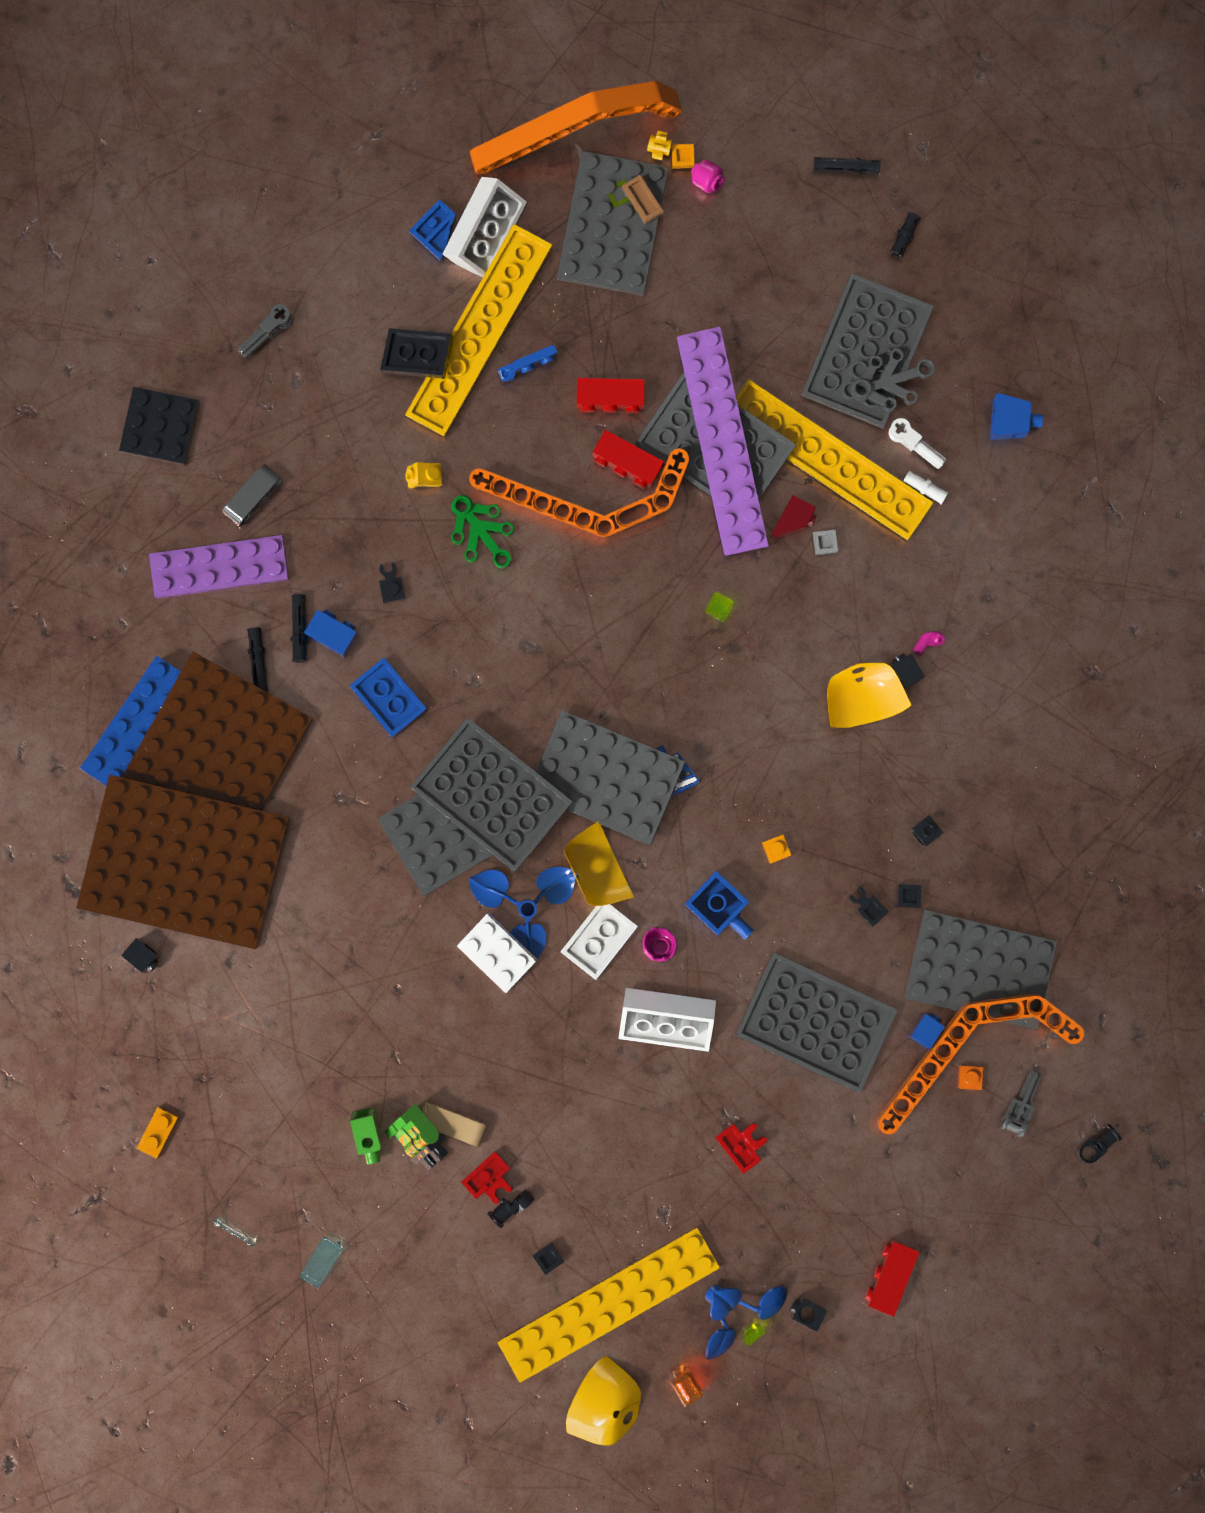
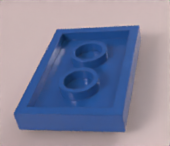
(388, 697)

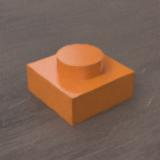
(970, 1077)

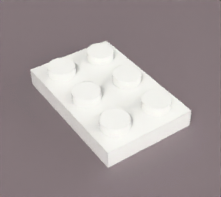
(599, 939)
(497, 952)

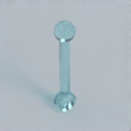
(250, 1241)

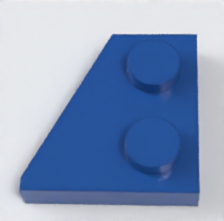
(435, 228)

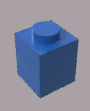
(927, 1030)

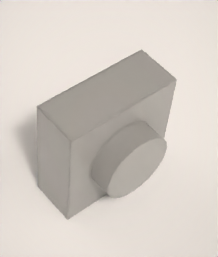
(825, 542)

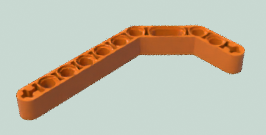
(573, 116)
(575, 510)
(955, 1043)

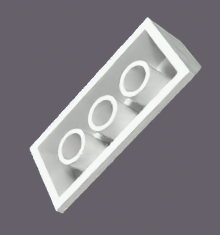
(484, 225)
(667, 1019)

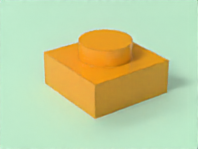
(682, 156)
(776, 849)

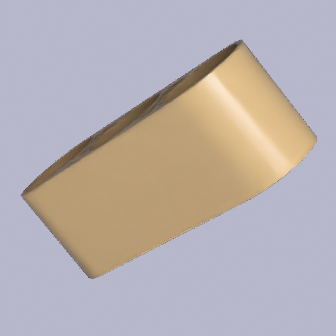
(455, 1124)

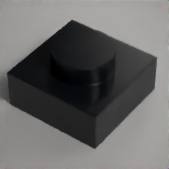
(909, 896)
(548, 1258)

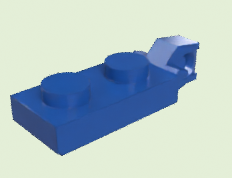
(527, 363)

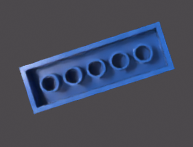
(131, 723)

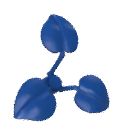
(556, 885)
(724, 1300)

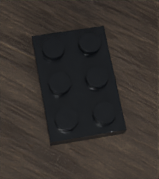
(417, 353)

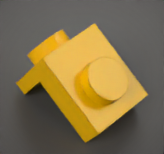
(424, 475)

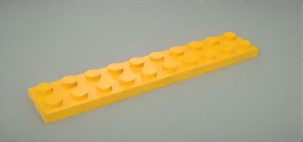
(481, 328)
(838, 464)
(608, 1304)

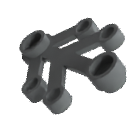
(889, 381)

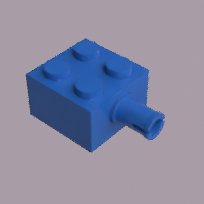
(719, 906)

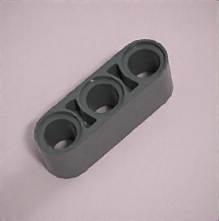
(252, 495)

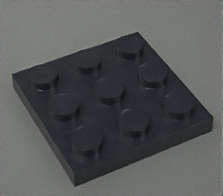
(159, 426)

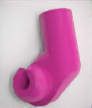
(928, 639)

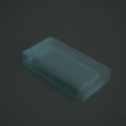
(321, 1262)

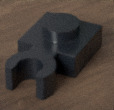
(391, 587)
(871, 909)

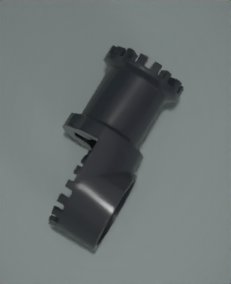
(1099, 1144)
(507, 1209)

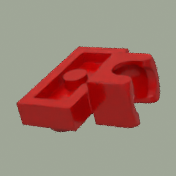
(741, 1146)
(488, 1178)

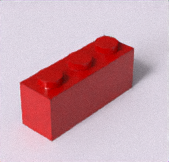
(610, 395)
(627, 460)
(891, 1277)

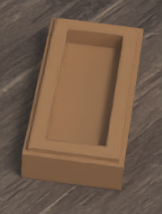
(642, 199)

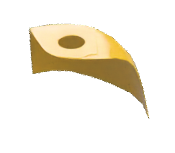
(866, 701)
(597, 868)
(600, 1394)

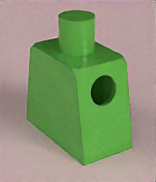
(366, 1125)

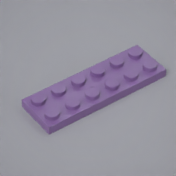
(218, 566)

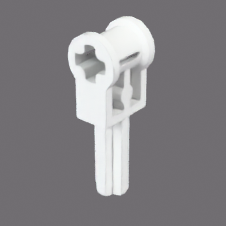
(913, 441)

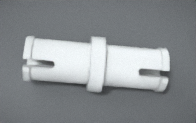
(925, 487)

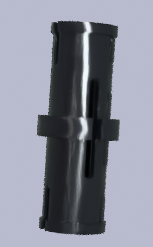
(905, 235)

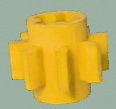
(659, 145)

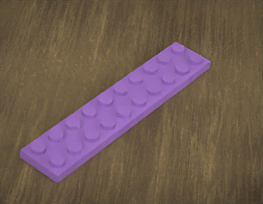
(722, 441)

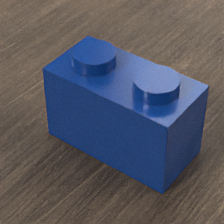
(331, 633)

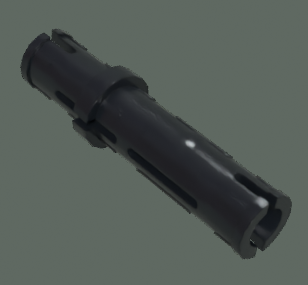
(847, 165)
(298, 636)
(256, 653)

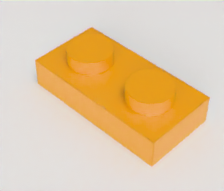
(157, 1132)

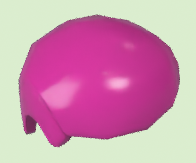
(659, 944)

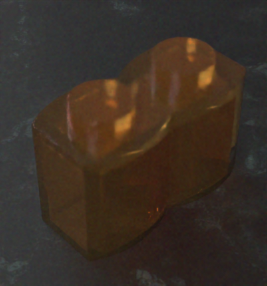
(685, 1385)

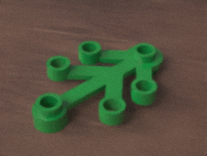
(479, 528)

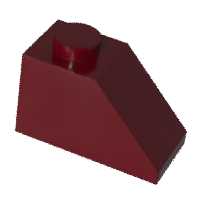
(794, 518)

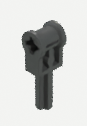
(268, 329)
(1019, 1109)

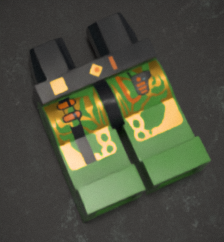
(418, 1137)

